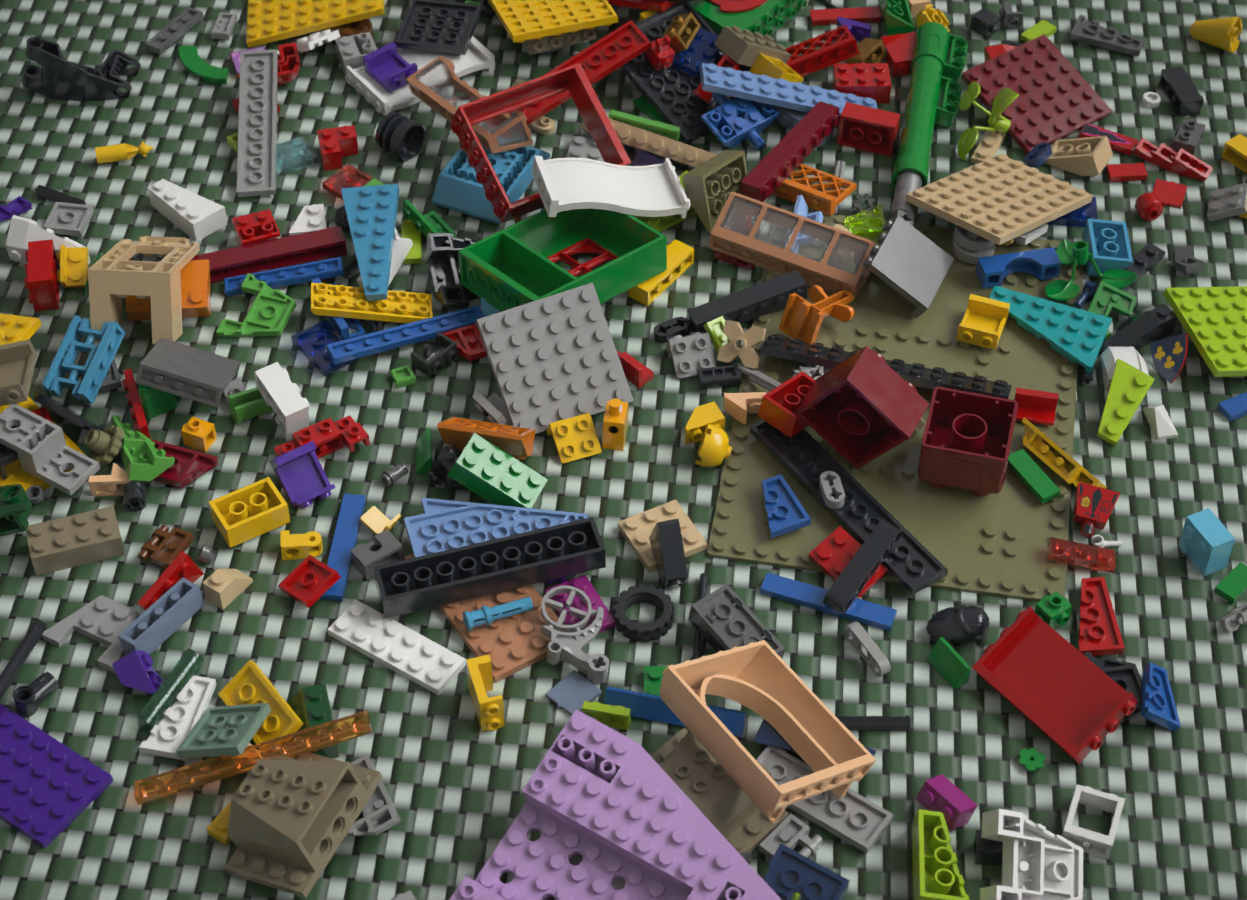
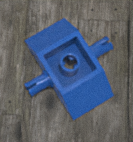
(739, 120)

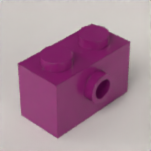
(943, 796)

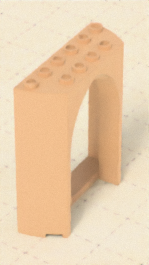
(770, 688)

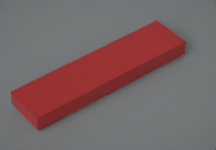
(859, 14)

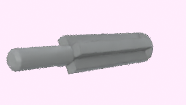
(760, 378)

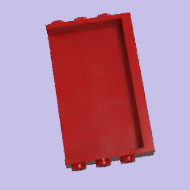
(1054, 685)

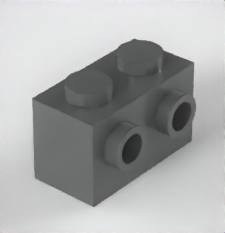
(1187, 136)

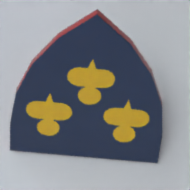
(1169, 355)

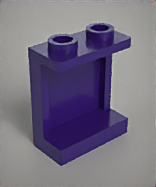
(388, 67)
(302, 475)

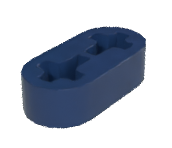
(1038, 155)

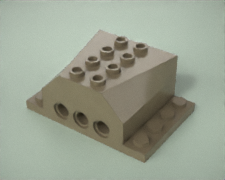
(715, 792)
(294, 818)

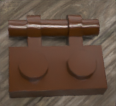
(171, 545)

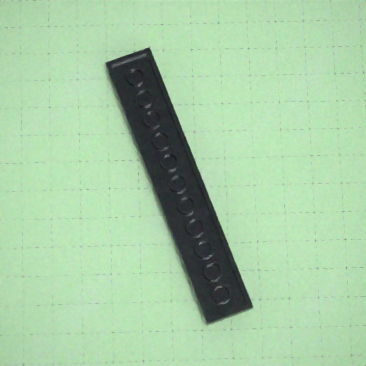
(915, 374)
(806, 460)

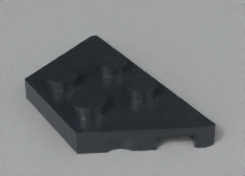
(1123, 674)

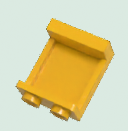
(983, 322)
(488, 709)

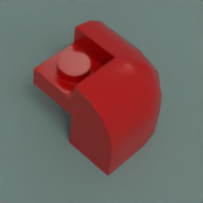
(288, 63)

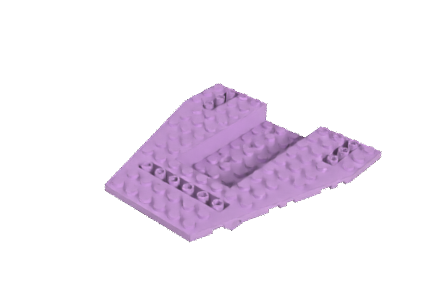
(626, 819)

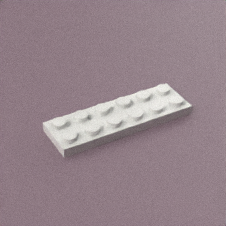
(397, 647)

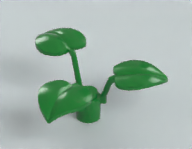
(1079, 255)

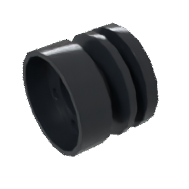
(400, 135)

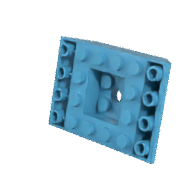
(460, 190)

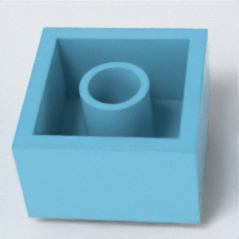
(1206, 542)

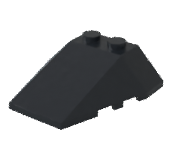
(444, 268)

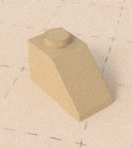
(225, 586)

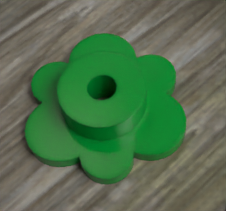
(1032, 759)

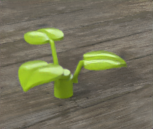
(995, 121)

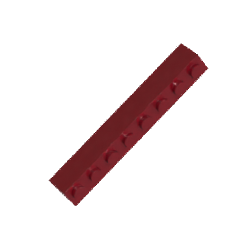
(790, 151)
(276, 253)

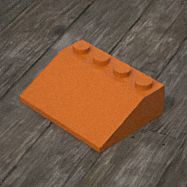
(194, 294)
(508, 438)

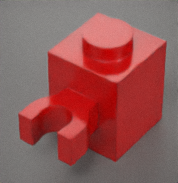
(660, 53)

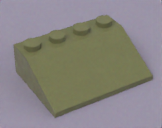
(712, 183)

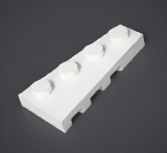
(180, 718)

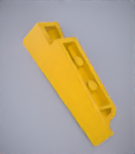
(1056, 457)

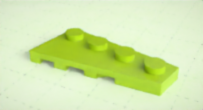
(1125, 394)

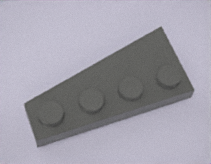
(1108, 38)

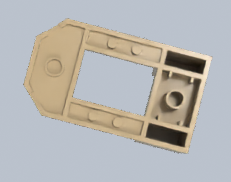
(119, 277)

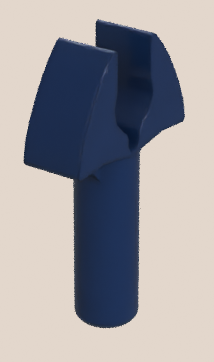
(1086, 295)

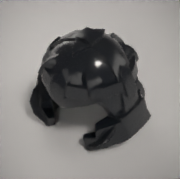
(442, 467)

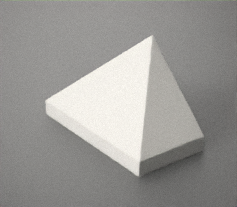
(1160, 422)

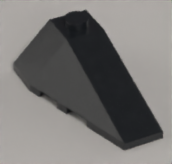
(1142, 328)

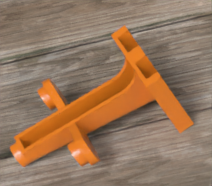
(804, 319)

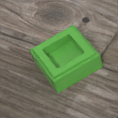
(403, 376)

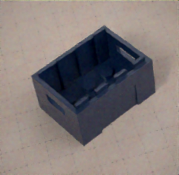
(794, 873)

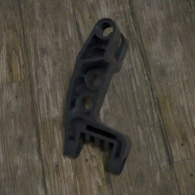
(72, 81)

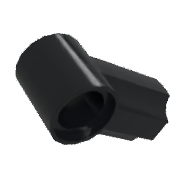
(28, 697)

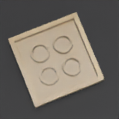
(640, 526)

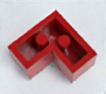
(335, 144)

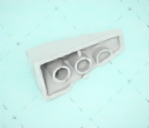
(24, 231)

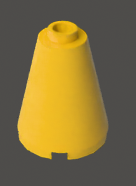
(1218, 32)

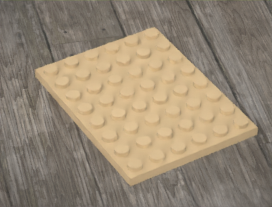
(999, 198)

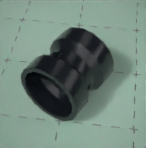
(135, 496)

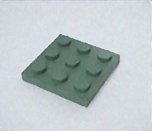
(223, 731)

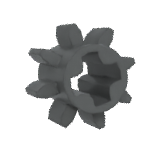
(866, 201)

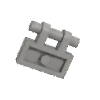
(791, 833)

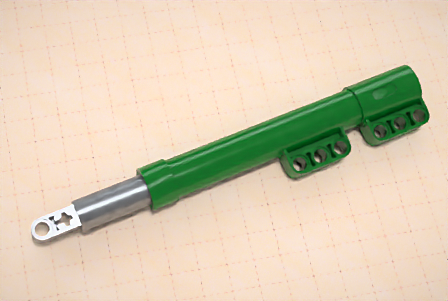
(930, 100)

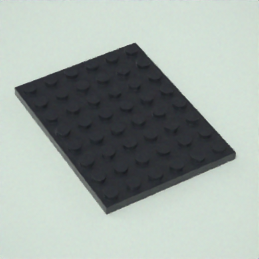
(672, 88)

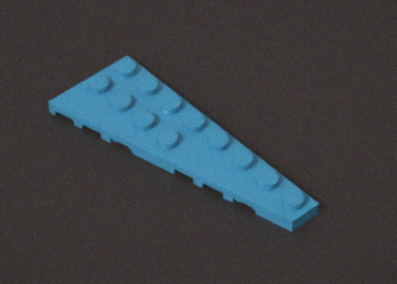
(372, 226)

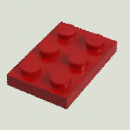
(836, 553)

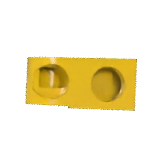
(300, 545)

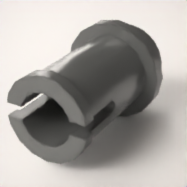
(390, 476)

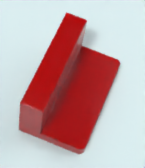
(634, 370)
(1036, 406)

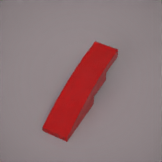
(1168, 159)

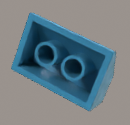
(1108, 244)

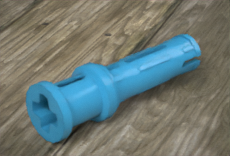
(487, 615)

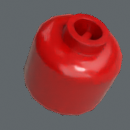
(1148, 205)

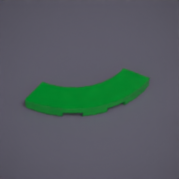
(198, 68)

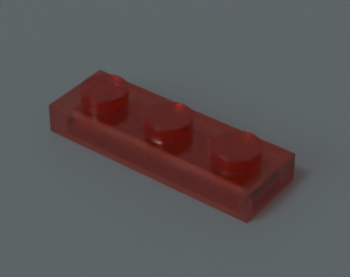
(1081, 554)

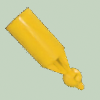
(120, 152)

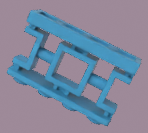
(96, 364)

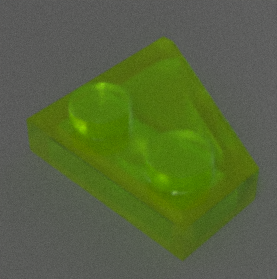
(866, 222)

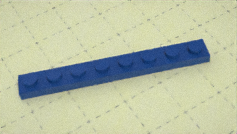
(401, 335)

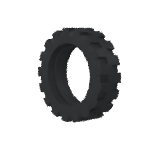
(641, 631)

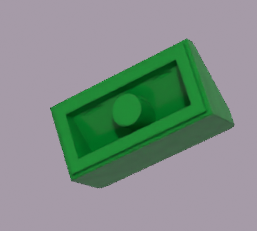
(424, 456)
(949, 663)

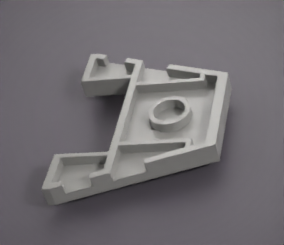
(98, 620)

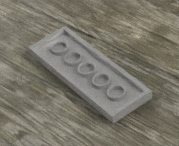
(849, 818)

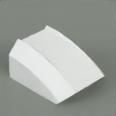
(1126, 354)

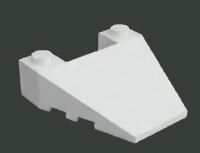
(1033, 861)

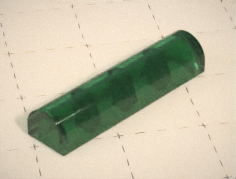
(168, 691)

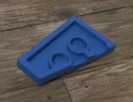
(782, 507)
(1158, 698)

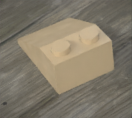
(1081, 155)

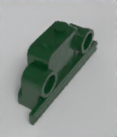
(13, 509)

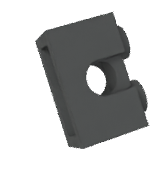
(382, 547)

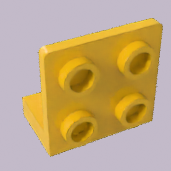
(574, 438)

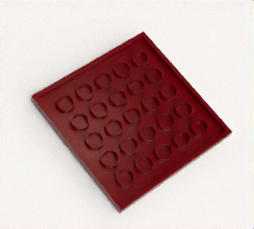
(1052, 93)

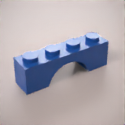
(1040, 263)

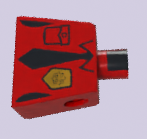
(1093, 507)

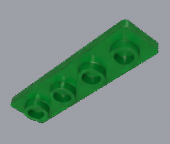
(428, 223)

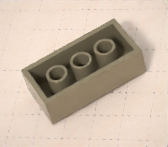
(746, 46)
(74, 540)

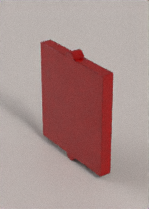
(1170, 193)

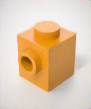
(198, 434)

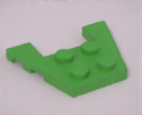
(266, 316)

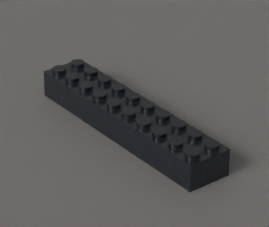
(489, 567)

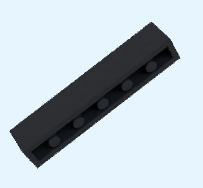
(749, 302)

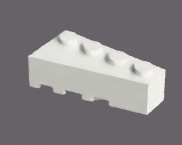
(187, 210)

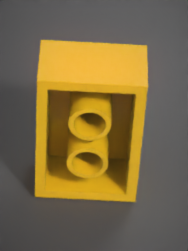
(249, 512)

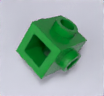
(1054, 610)

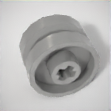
(970, 246)

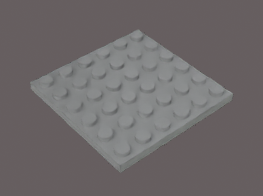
(554, 358)

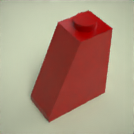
(899, 52)

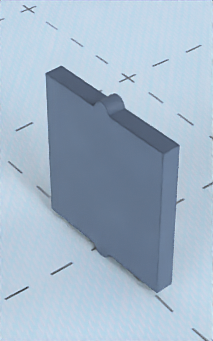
(572, 692)

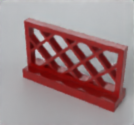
(826, 56)

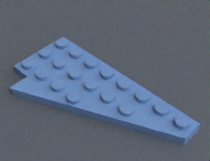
(459, 523)

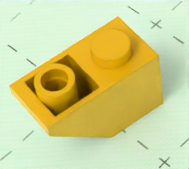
(700, 418)

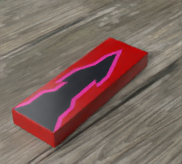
(1117, 141)

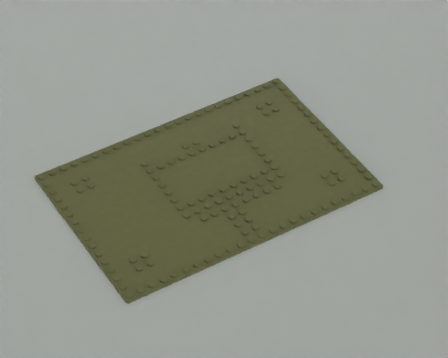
(984, 541)

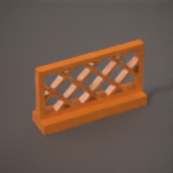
(815, 199)

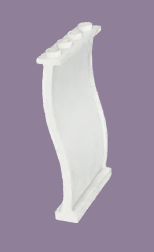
(475, 59)
(607, 186)

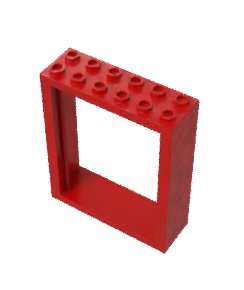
(567, 79)

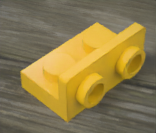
(73, 266)

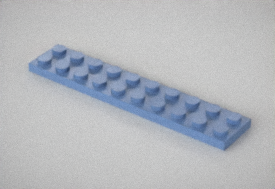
(772, 90)

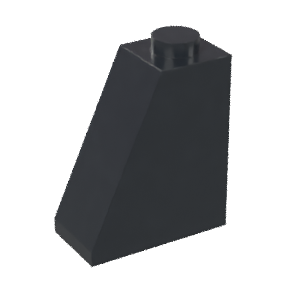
(669, 553)

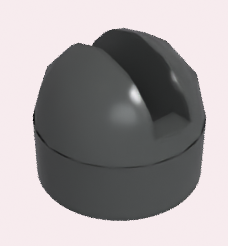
(35, 489)
(206, 554)

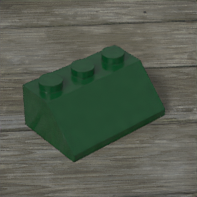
(313, 709)

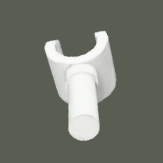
(1098, 540)

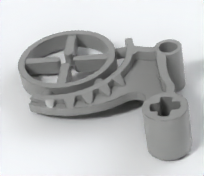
(568, 639)

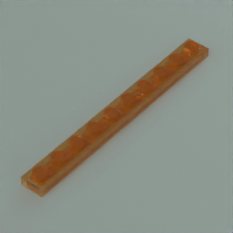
(227, 766)

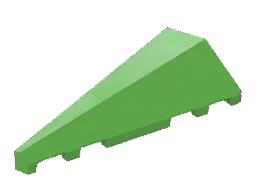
(139, 455)

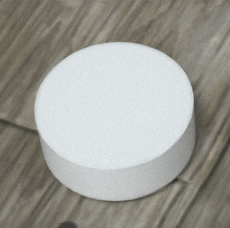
(1151, 100)

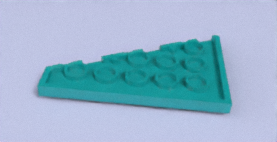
(1067, 329)

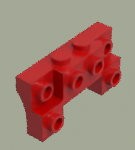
(327, 437)

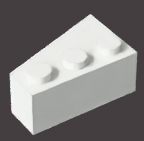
(283, 398)

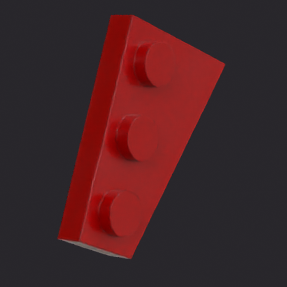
(180, 568)

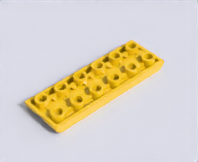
(352, 303)

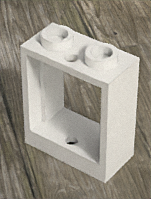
(1091, 841)

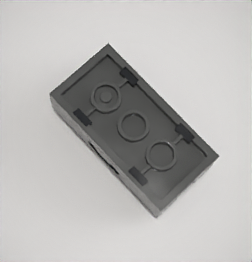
(729, 622)

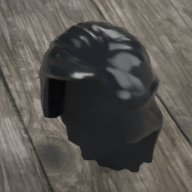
(959, 624)

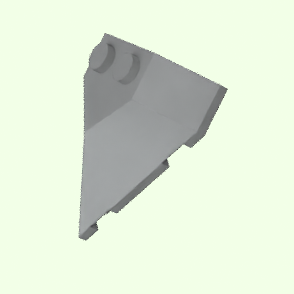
(378, 812)

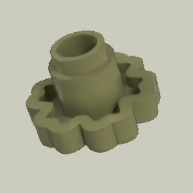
(104, 443)

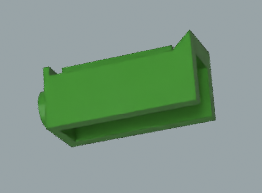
(247, 405)

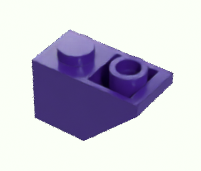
(137, 672)

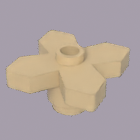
(736, 335)

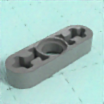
(867, 649)

